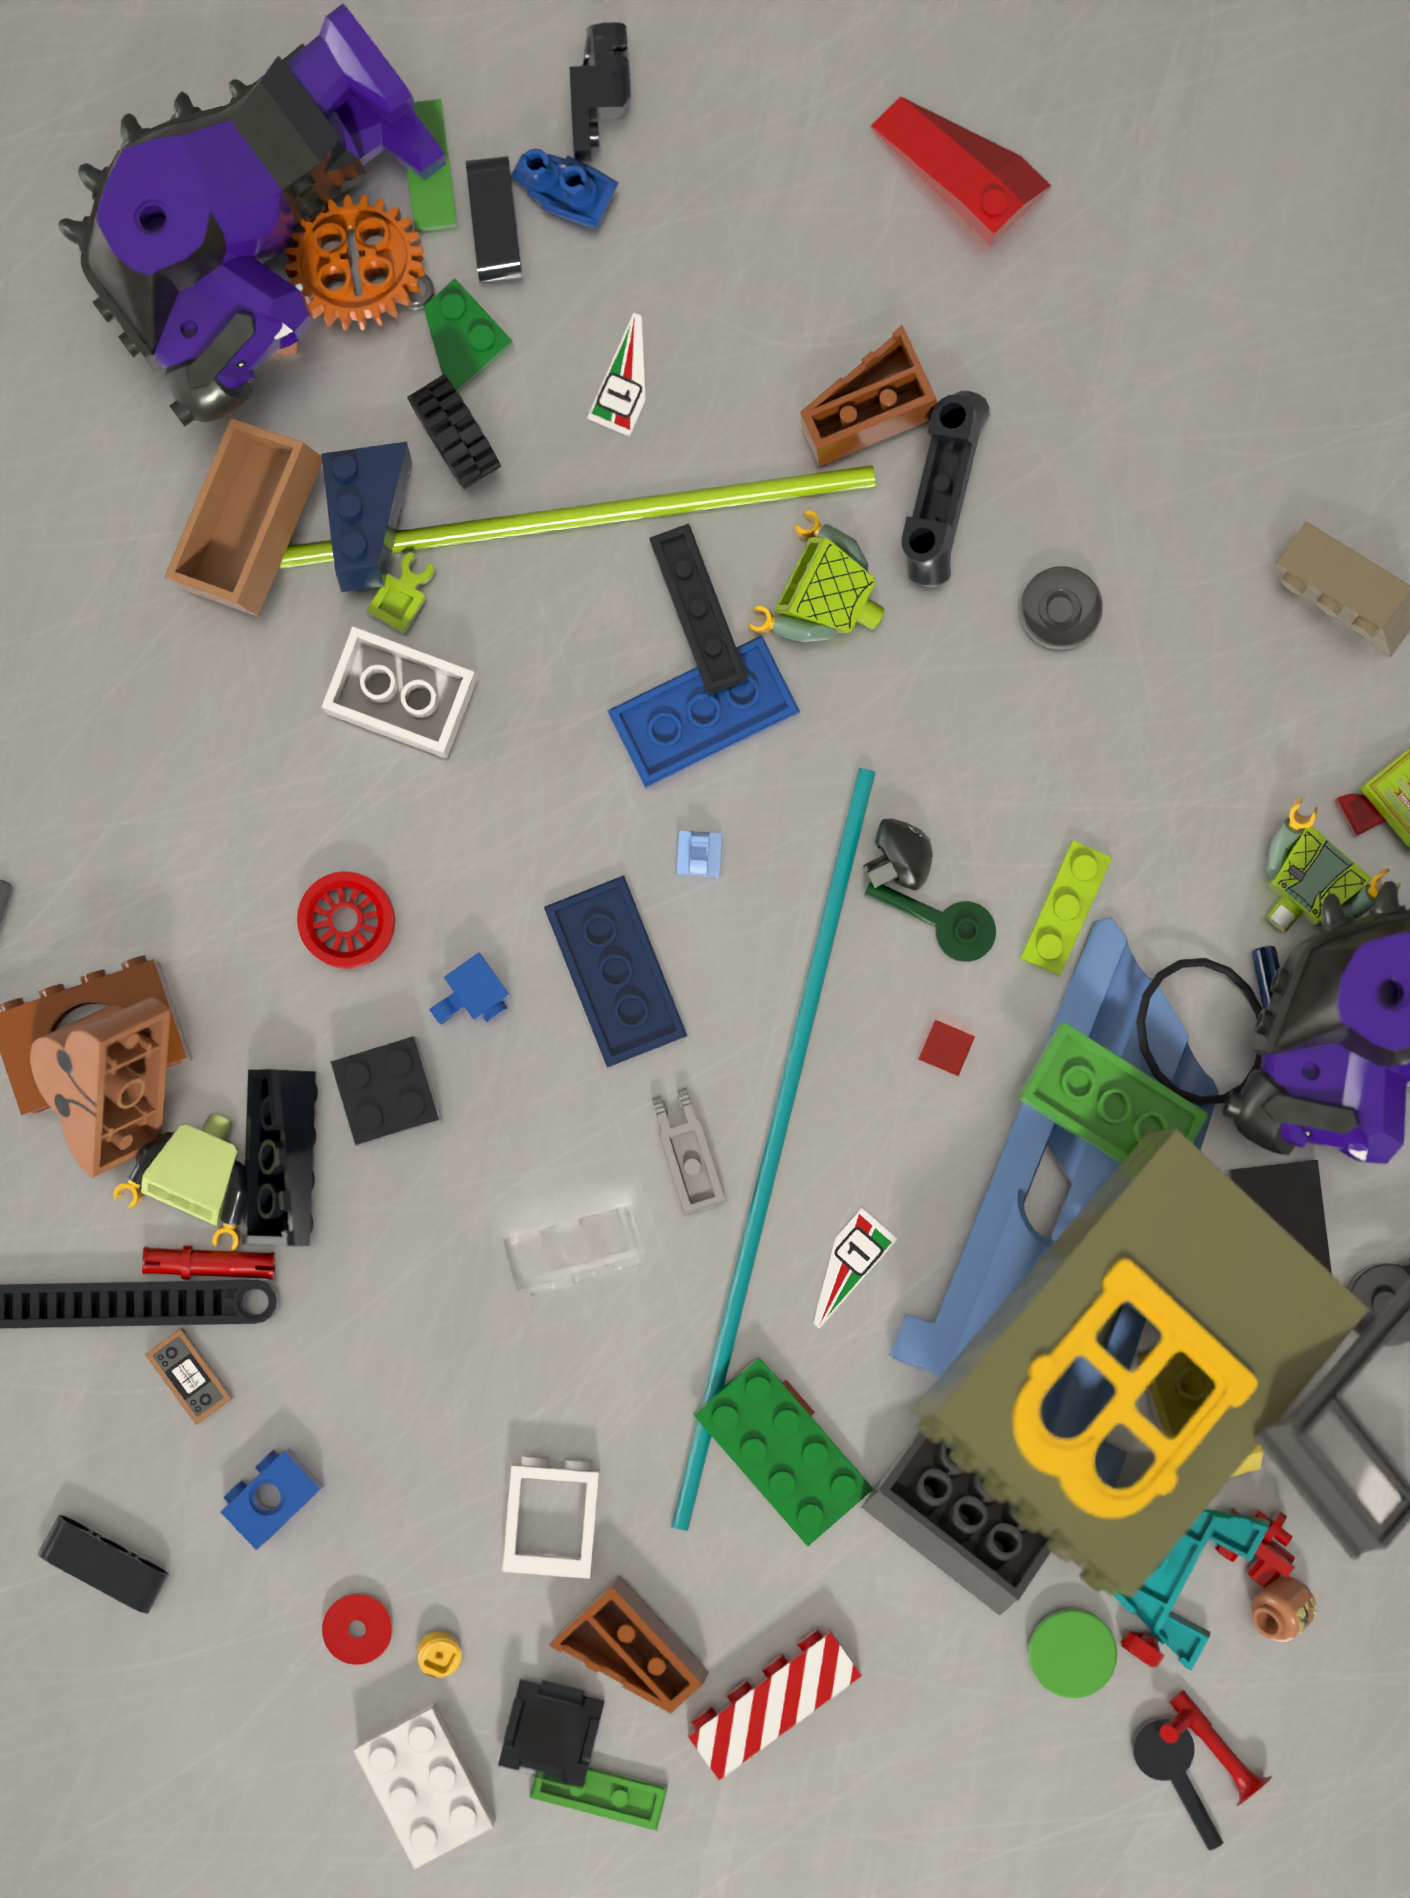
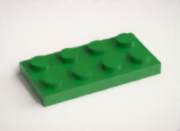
(783, 1451)

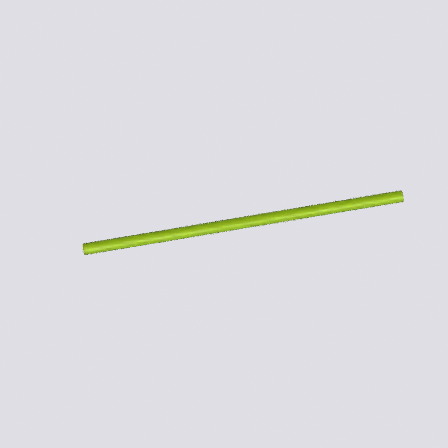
(604, 513)

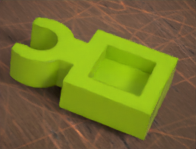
(399, 599)

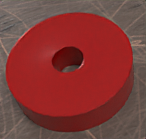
(343, 1643)

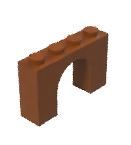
(27, 1022)

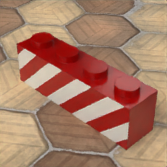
(773, 1703)

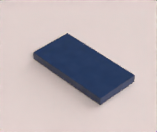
(615, 971)

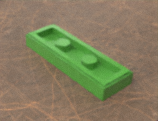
(432, 198)
(608, 1796)

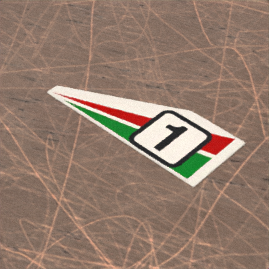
(623, 387)
(851, 1259)

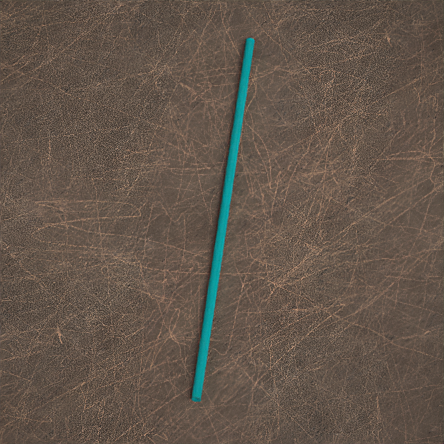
(775, 1138)

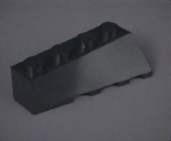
(279, 1157)

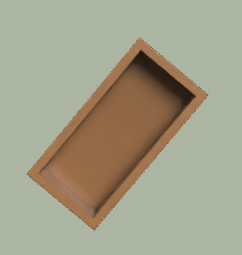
(244, 517)

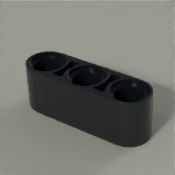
(493, 219)
(103, 1564)

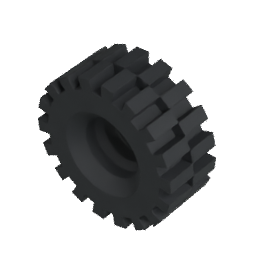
(454, 431)

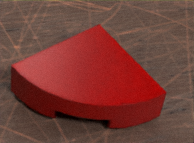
(1359, 813)

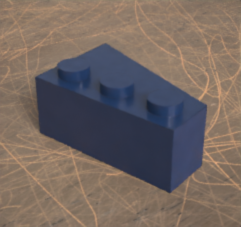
(363, 510)

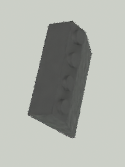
(957, 1524)

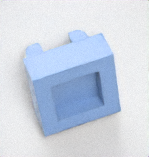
(699, 853)

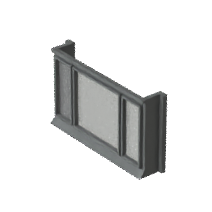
(1352, 1436)

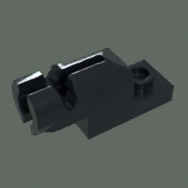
(599, 86)

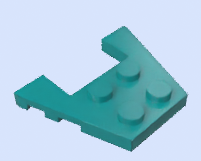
(1161, 1589)

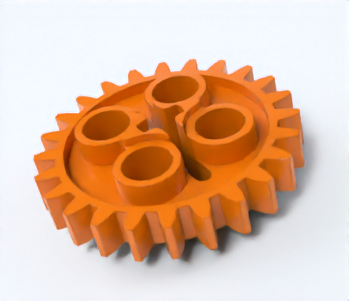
(393, 256)

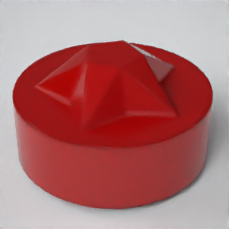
(1144, 1647)

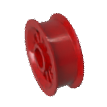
(310, 906)

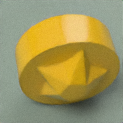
(439, 1654)

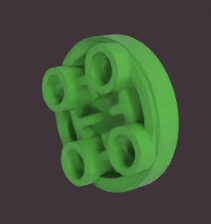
(1072, 1653)

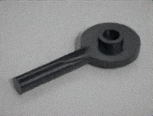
(1170, 1762)

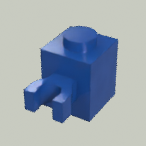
(475, 989)

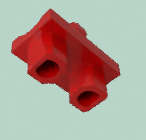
(1272, 1557)

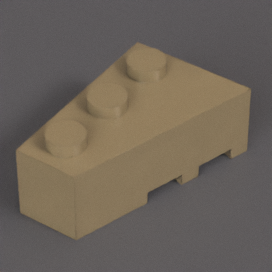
(1347, 587)

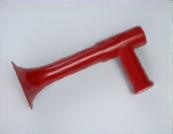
(1191, 1716)

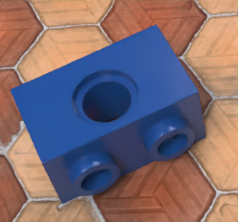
(296, 1489)

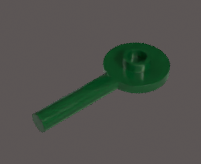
(961, 931)

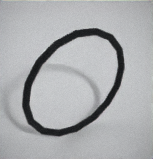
(1142, 1034)

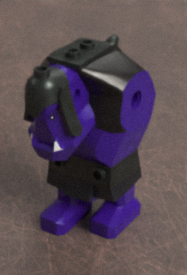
(218, 193)
(1335, 1039)

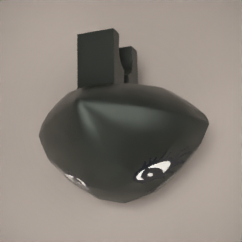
(905, 856)

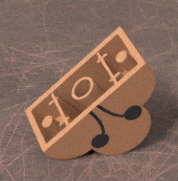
(106, 1081)

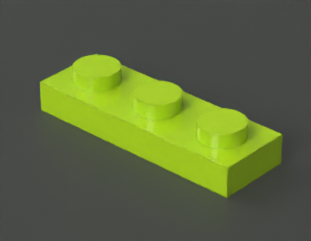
(1065, 908)

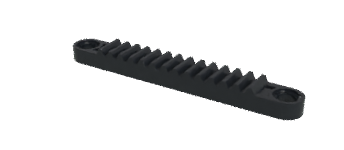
(132, 1303)

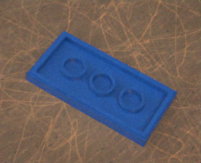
(681, 726)

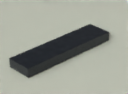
(698, 610)

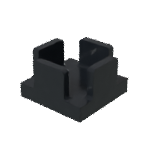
(551, 1733)

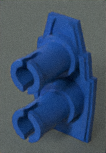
(565, 186)

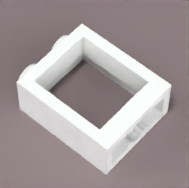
(543, 1563)

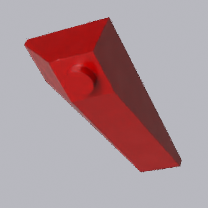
(970, 173)

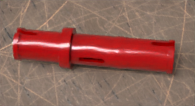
(208, 1263)

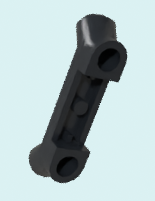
(943, 485)

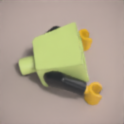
(194, 1174)

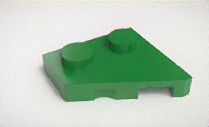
(463, 335)

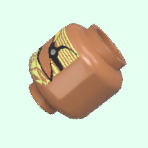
(1283, 1609)

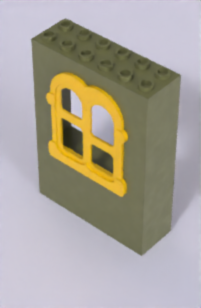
(1217, 1287)

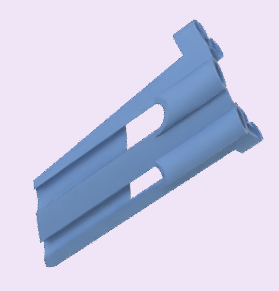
(1004, 1245)

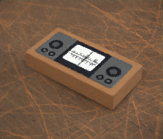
(188, 1376)

